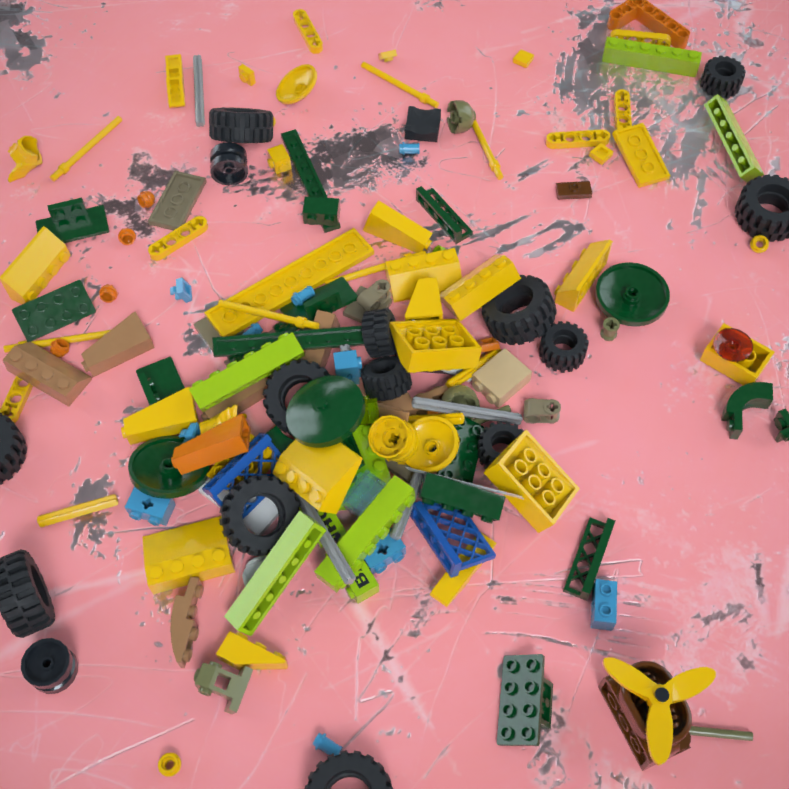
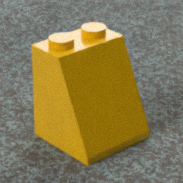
(425, 301)

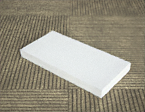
(259, 518)

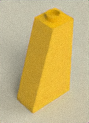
(397, 228)
(161, 418)

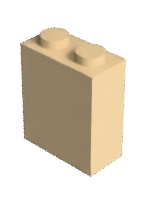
(501, 378)

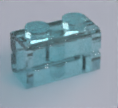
(362, 493)

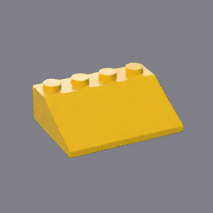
(480, 286)
(434, 345)
(319, 473)
(533, 474)
(184, 553)

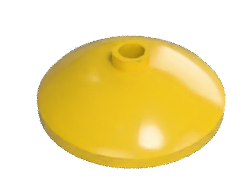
(296, 84)
(438, 434)

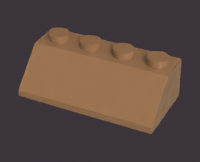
(46, 372)

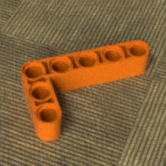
(650, 17)

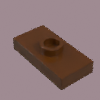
(573, 190)

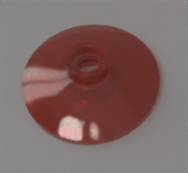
(736, 339)

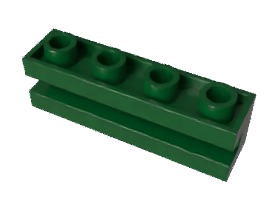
(461, 497)

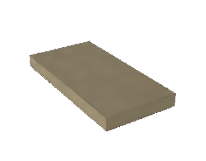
(177, 200)

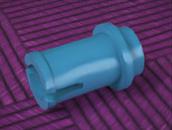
(409, 148)
(303, 295)
(254, 329)
(326, 745)

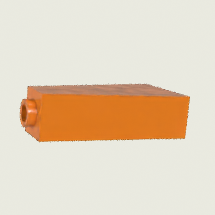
(213, 446)

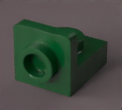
(782, 423)

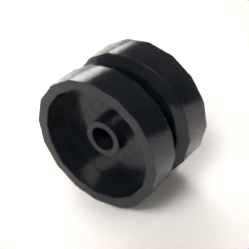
(228, 163)
(49, 666)

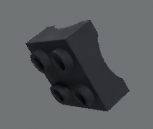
(422, 124)

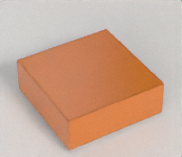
(488, 344)

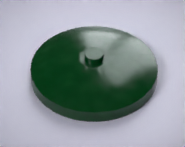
(632, 294)
(325, 411)
(154, 473)

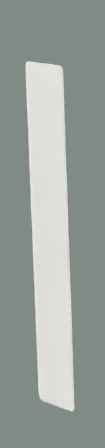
(474, 485)

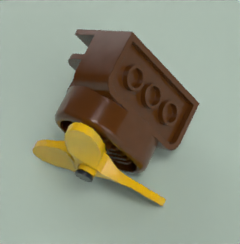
(652, 706)

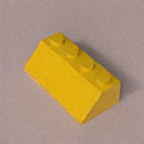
(34, 267)
(405, 272)
(583, 274)

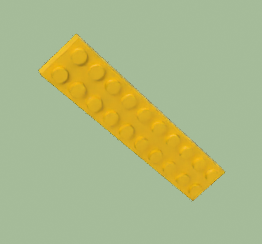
(276, 289)

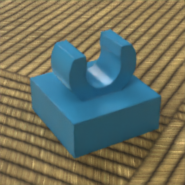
(182, 290)
(190, 433)

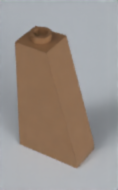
(117, 346)
(321, 356)
(243, 399)

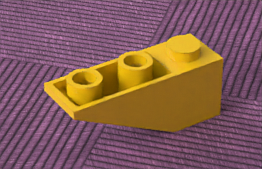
(240, 652)

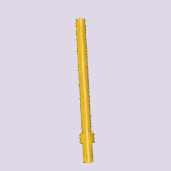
(423, 97)
(493, 163)
(65, 167)
(367, 271)
(300, 322)
(70, 339)

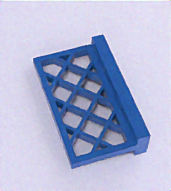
(237, 465)
(438, 538)

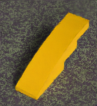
(175, 81)
(449, 588)

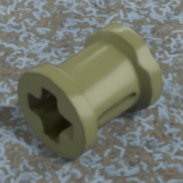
(610, 329)

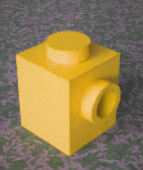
(278, 159)

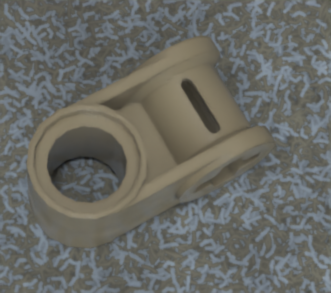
(375, 295)
(540, 411)

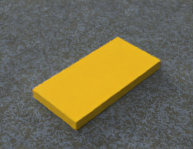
(641, 155)

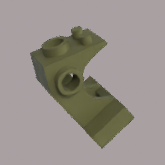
(206, 678)

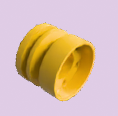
(384, 434)

